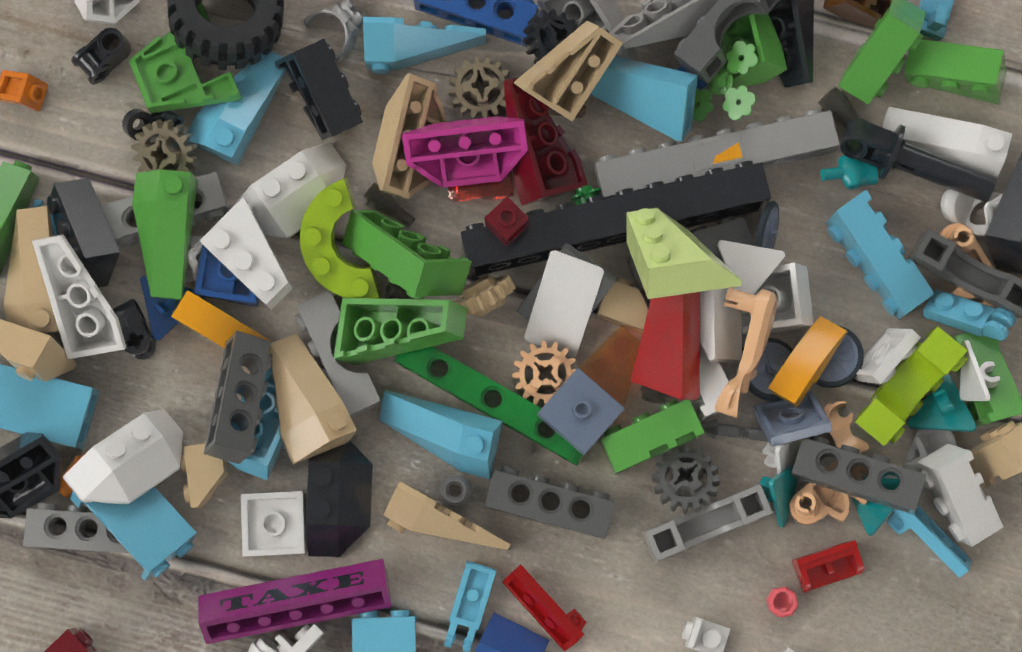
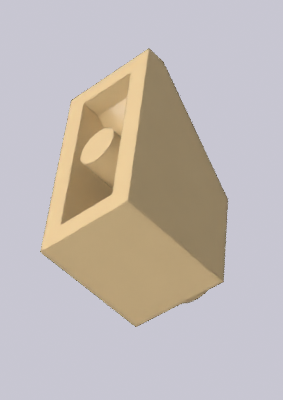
(624, 306)

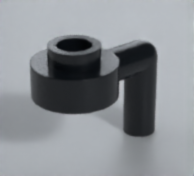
(146, 118)

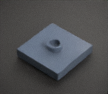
(580, 411)
(787, 423)

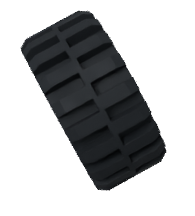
(226, 44)

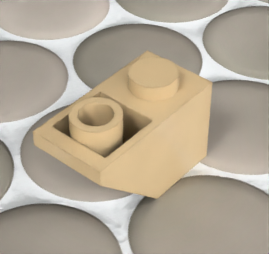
(203, 475)

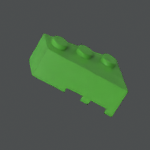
(883, 51)
(957, 69)
(1005, 397)
(651, 435)

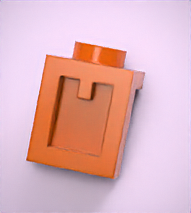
(22, 89)

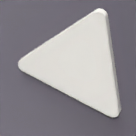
(749, 263)
(974, 379)
(781, 455)

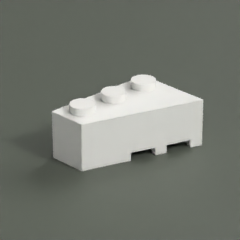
(247, 254)
(960, 494)

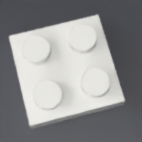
(886, 354)
(273, 523)

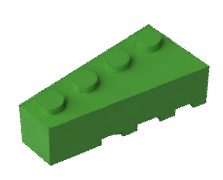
(405, 256)
(389, 327)

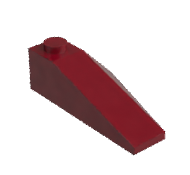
(549, 164)

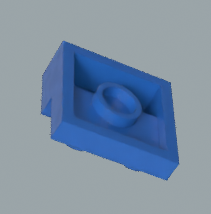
(219, 283)

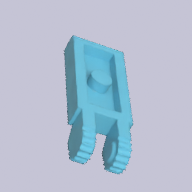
(969, 315)
(470, 602)

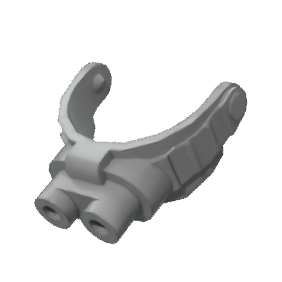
(349, 18)

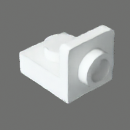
(705, 635)
(305, 639)

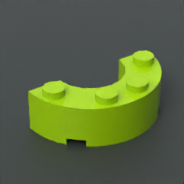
(320, 249)
(912, 380)

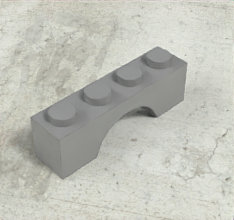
(321, 319)
(707, 523)

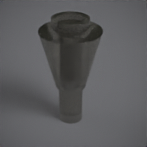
(387, 204)

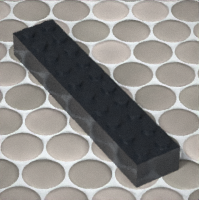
(603, 221)

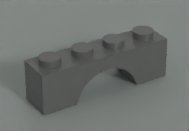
(702, 49)
(955, 266)

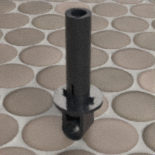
(888, 150)

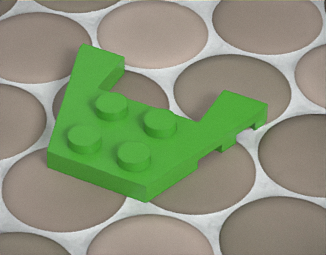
(171, 79)

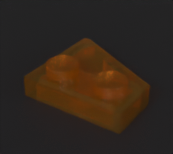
(613, 364)

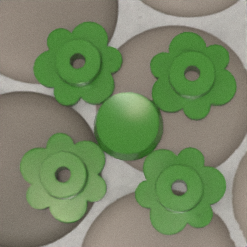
(724, 82)

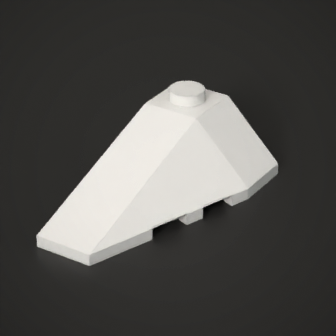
(954, 139)
(79, 307)

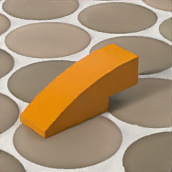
(209, 320)
(807, 361)

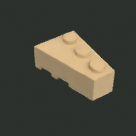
(571, 69)
(998, 453)

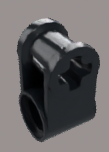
(100, 56)
(133, 328)

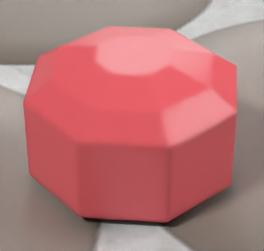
(782, 602)

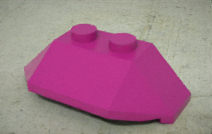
(466, 150)

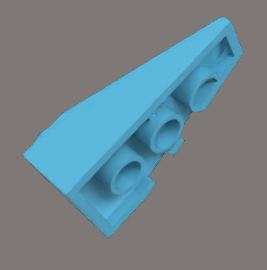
(398, 46)
(229, 126)
(451, 434)

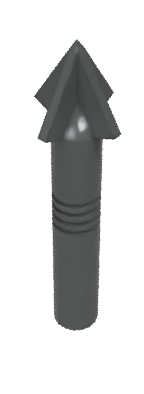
(713, 428)

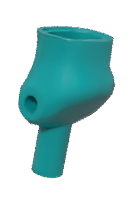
(852, 173)

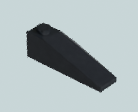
(795, 29)

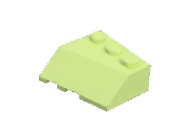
(672, 258)

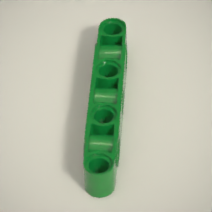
(473, 387)

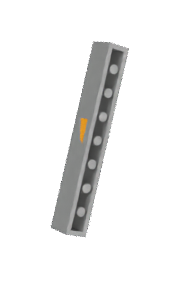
(770, 143)

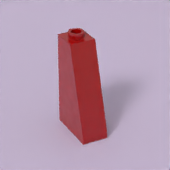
(671, 347)

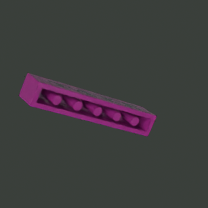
(294, 601)

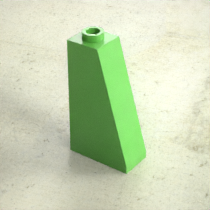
(16, 191)

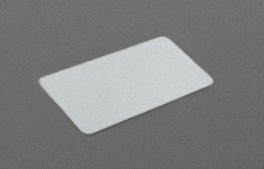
(564, 302)

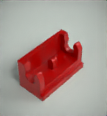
(828, 565)

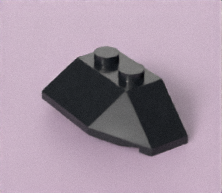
(28, 473)
(337, 500)

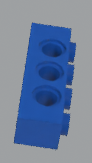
(461, 13)

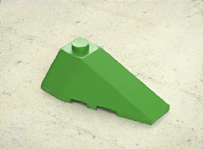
(760, 32)
(164, 221)

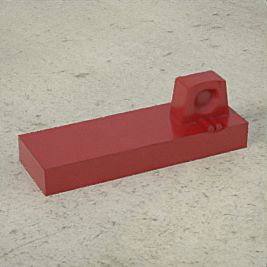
(562, 627)

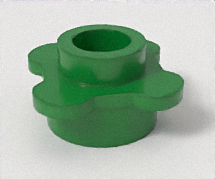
(583, 193)

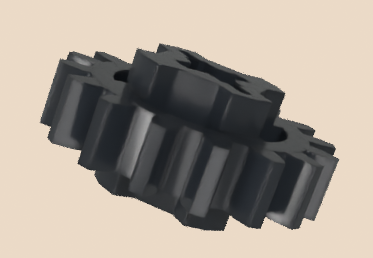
(546, 32)

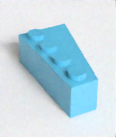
(878, 256)

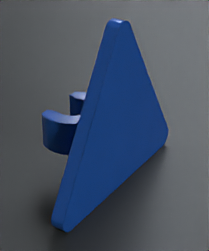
(160, 311)

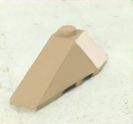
(25, 293)
(33, 353)
(307, 404)
(423, 515)

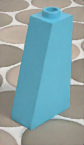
(650, 94)

